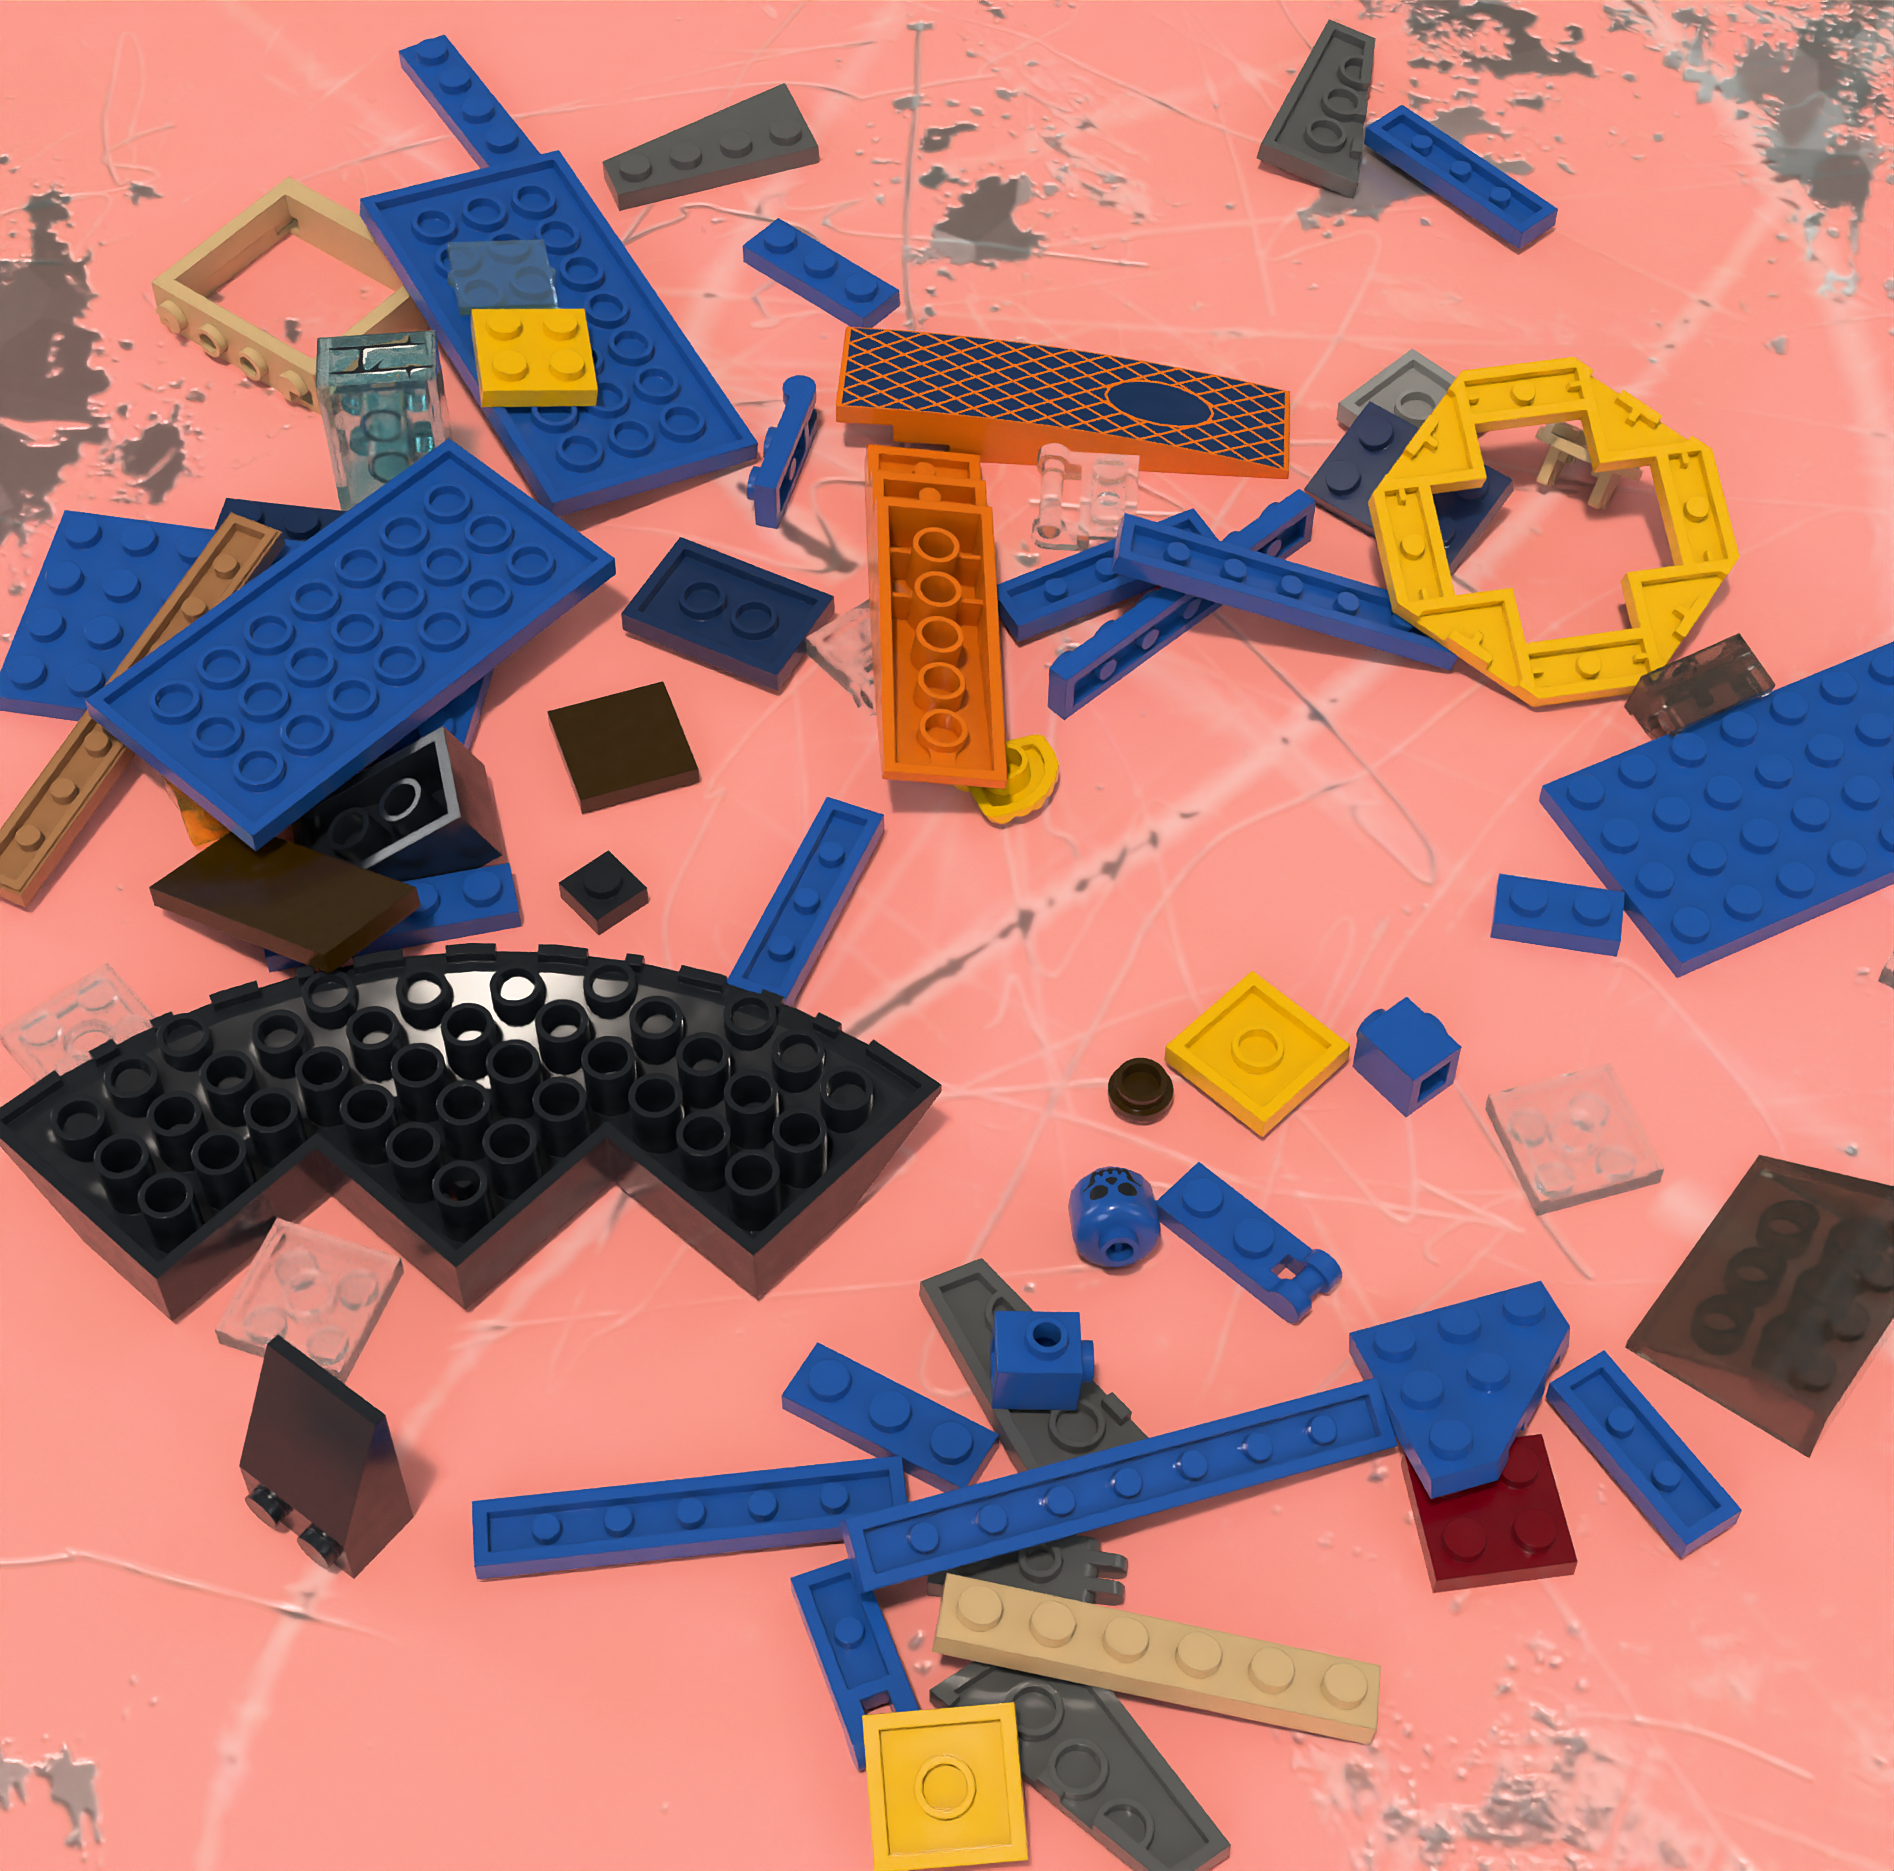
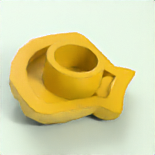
(1030, 780)

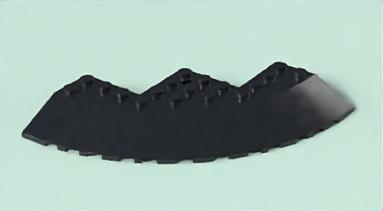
(465, 1117)

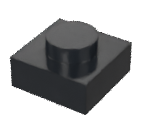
(603, 892)

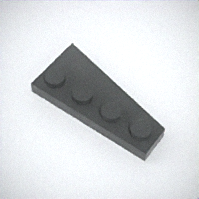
(1325, 112)
(963, 1311)
(1096, 1767)

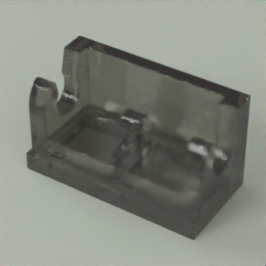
(1698, 687)

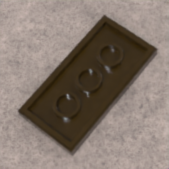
(286, 899)

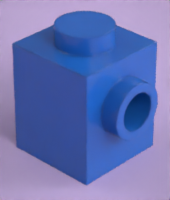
(1406, 1055)
(1038, 1360)

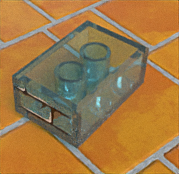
(379, 406)

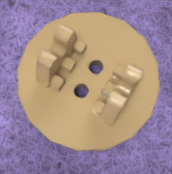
(1568, 444)

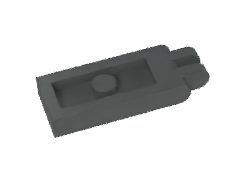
(1055, 1568)

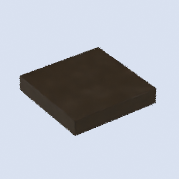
(623, 747)

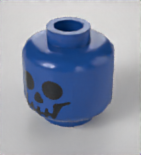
(1111, 1213)

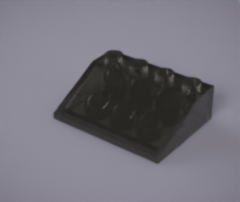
(1781, 1299)

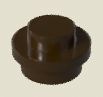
(1140, 1090)

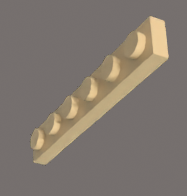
(1158, 1659)

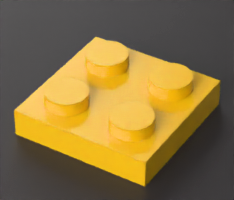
(533, 357)
(1257, 1053)
(945, 1787)

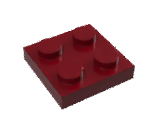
(1497, 1529)

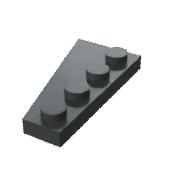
(721, 149)

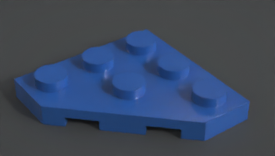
(1464, 1380)

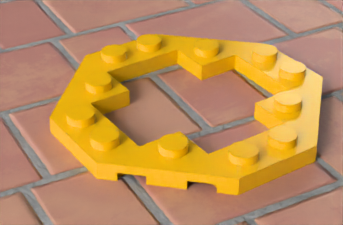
(1487, 624)

